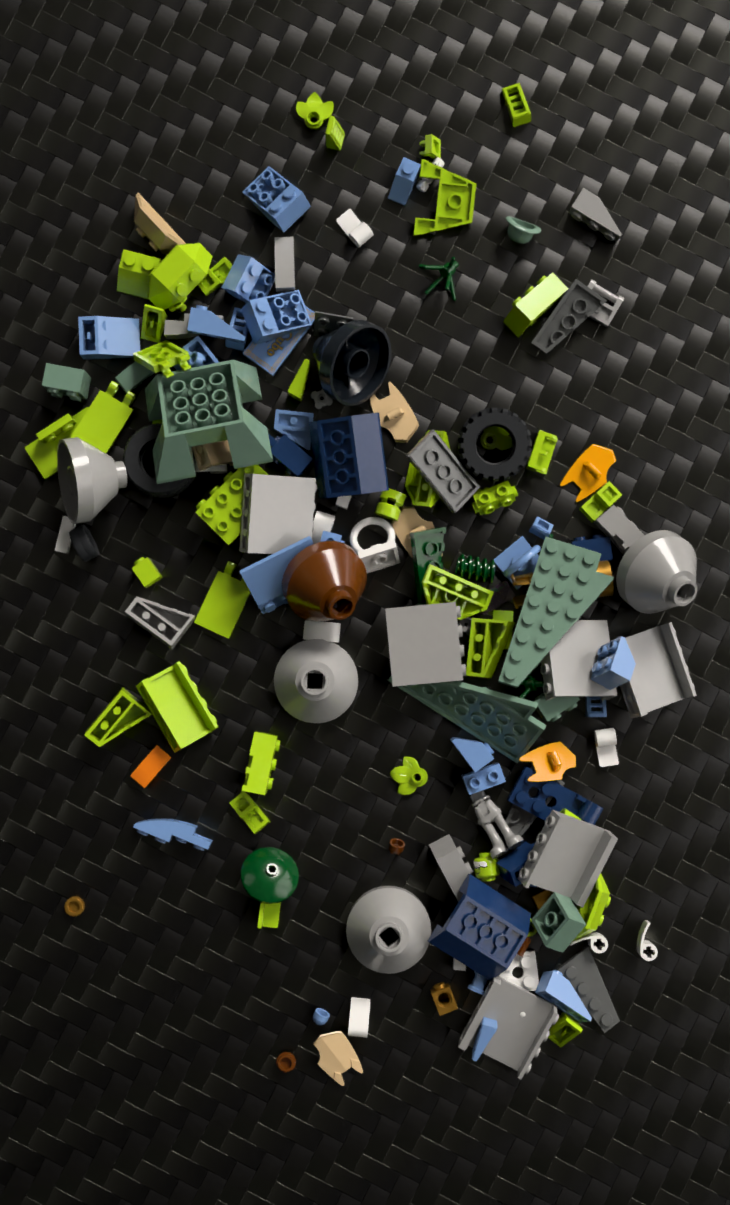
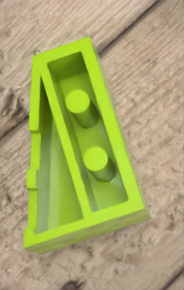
(486, 645)
(118, 716)

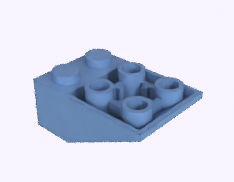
(277, 198)
(275, 316)
(108, 337)

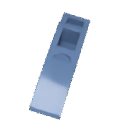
(167, 828)

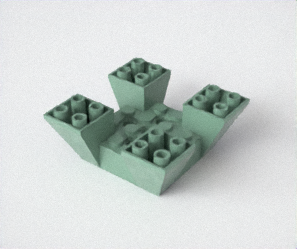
(204, 409)

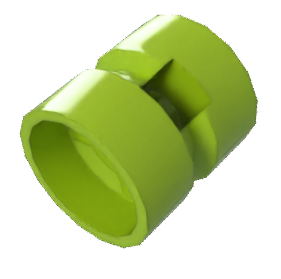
(387, 510)

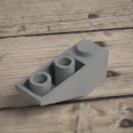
(593, 212)

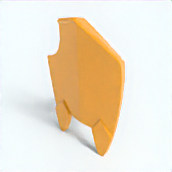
(590, 470)
(549, 762)

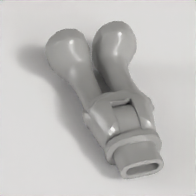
(487, 813)

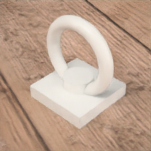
(378, 555)

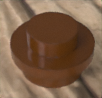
(286, 1061)

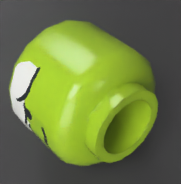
(486, 867)

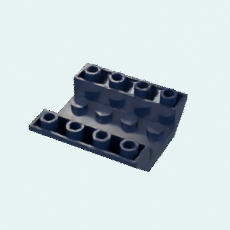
(348, 455)
(483, 929)

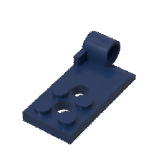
(563, 797)

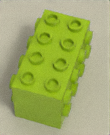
(224, 506)

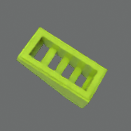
(521, 115)
(334, 134)
(298, 385)

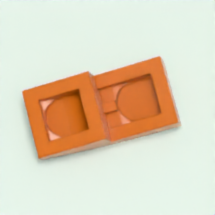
(150, 766)

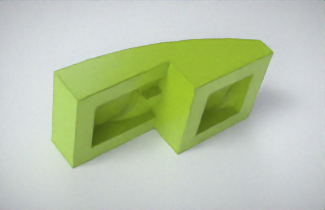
(215, 276)
(600, 501)
(250, 812)

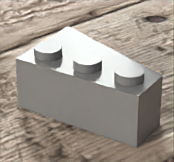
(619, 528)
(160, 621)
(451, 863)

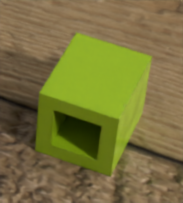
(146, 571)

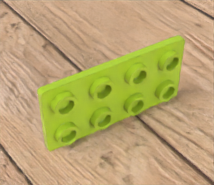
(44, 449)

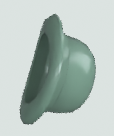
(520, 230)

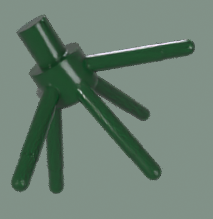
(446, 272)
(531, 684)

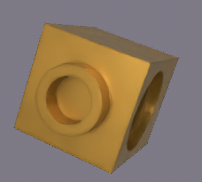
(443, 1006)

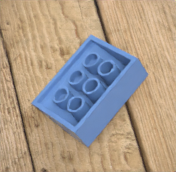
(266, 576)

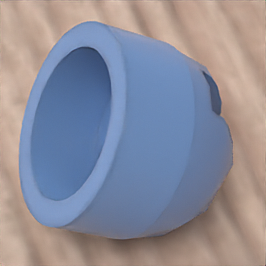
(196, 359)
(320, 1016)

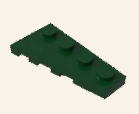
(426, 550)

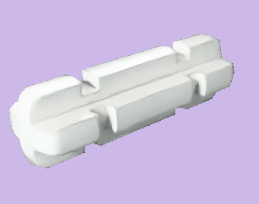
(423, 185)

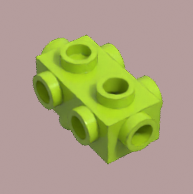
(495, 497)

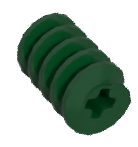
(475, 568)

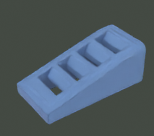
(233, 344)
(588, 713)
(485, 1032)

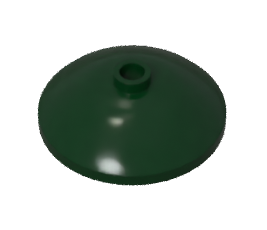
(268, 886)

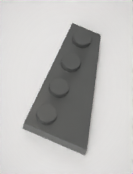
(570, 312)

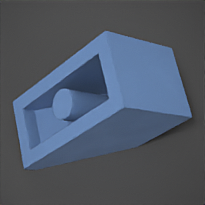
(404, 181)

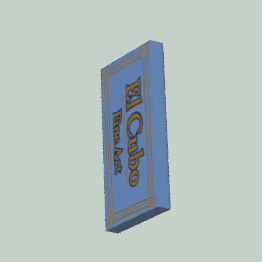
(273, 353)

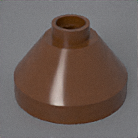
(324, 581)

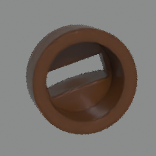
(396, 846)

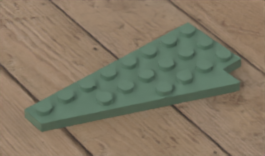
(557, 597)
(486, 714)

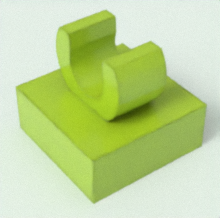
(432, 147)

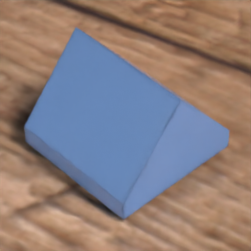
(541, 528)

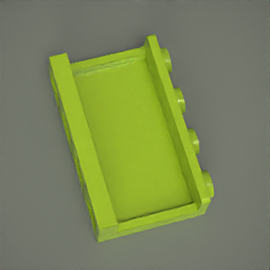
(177, 706)

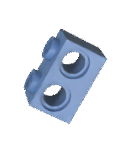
(483, 778)

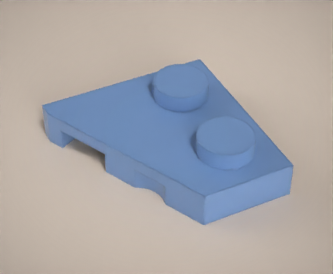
(294, 426)

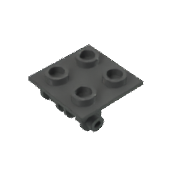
(326, 322)

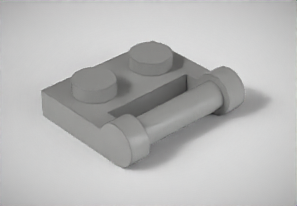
(605, 313)

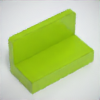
(269, 915)

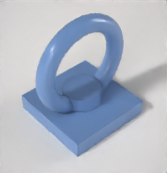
(518, 559)

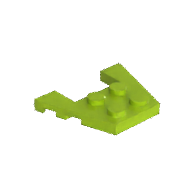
(454, 200)

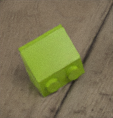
(135, 273)

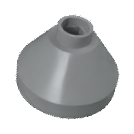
(87, 478)
(658, 573)
(338, 684)
(383, 909)

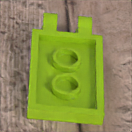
(162, 357)
(105, 418)
(223, 603)

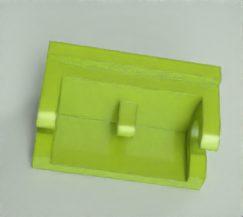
(542, 452)

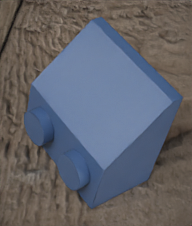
(473, 752)

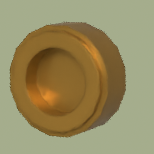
(74, 906)

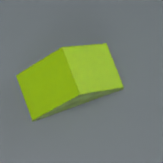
(153, 323)
(564, 1030)

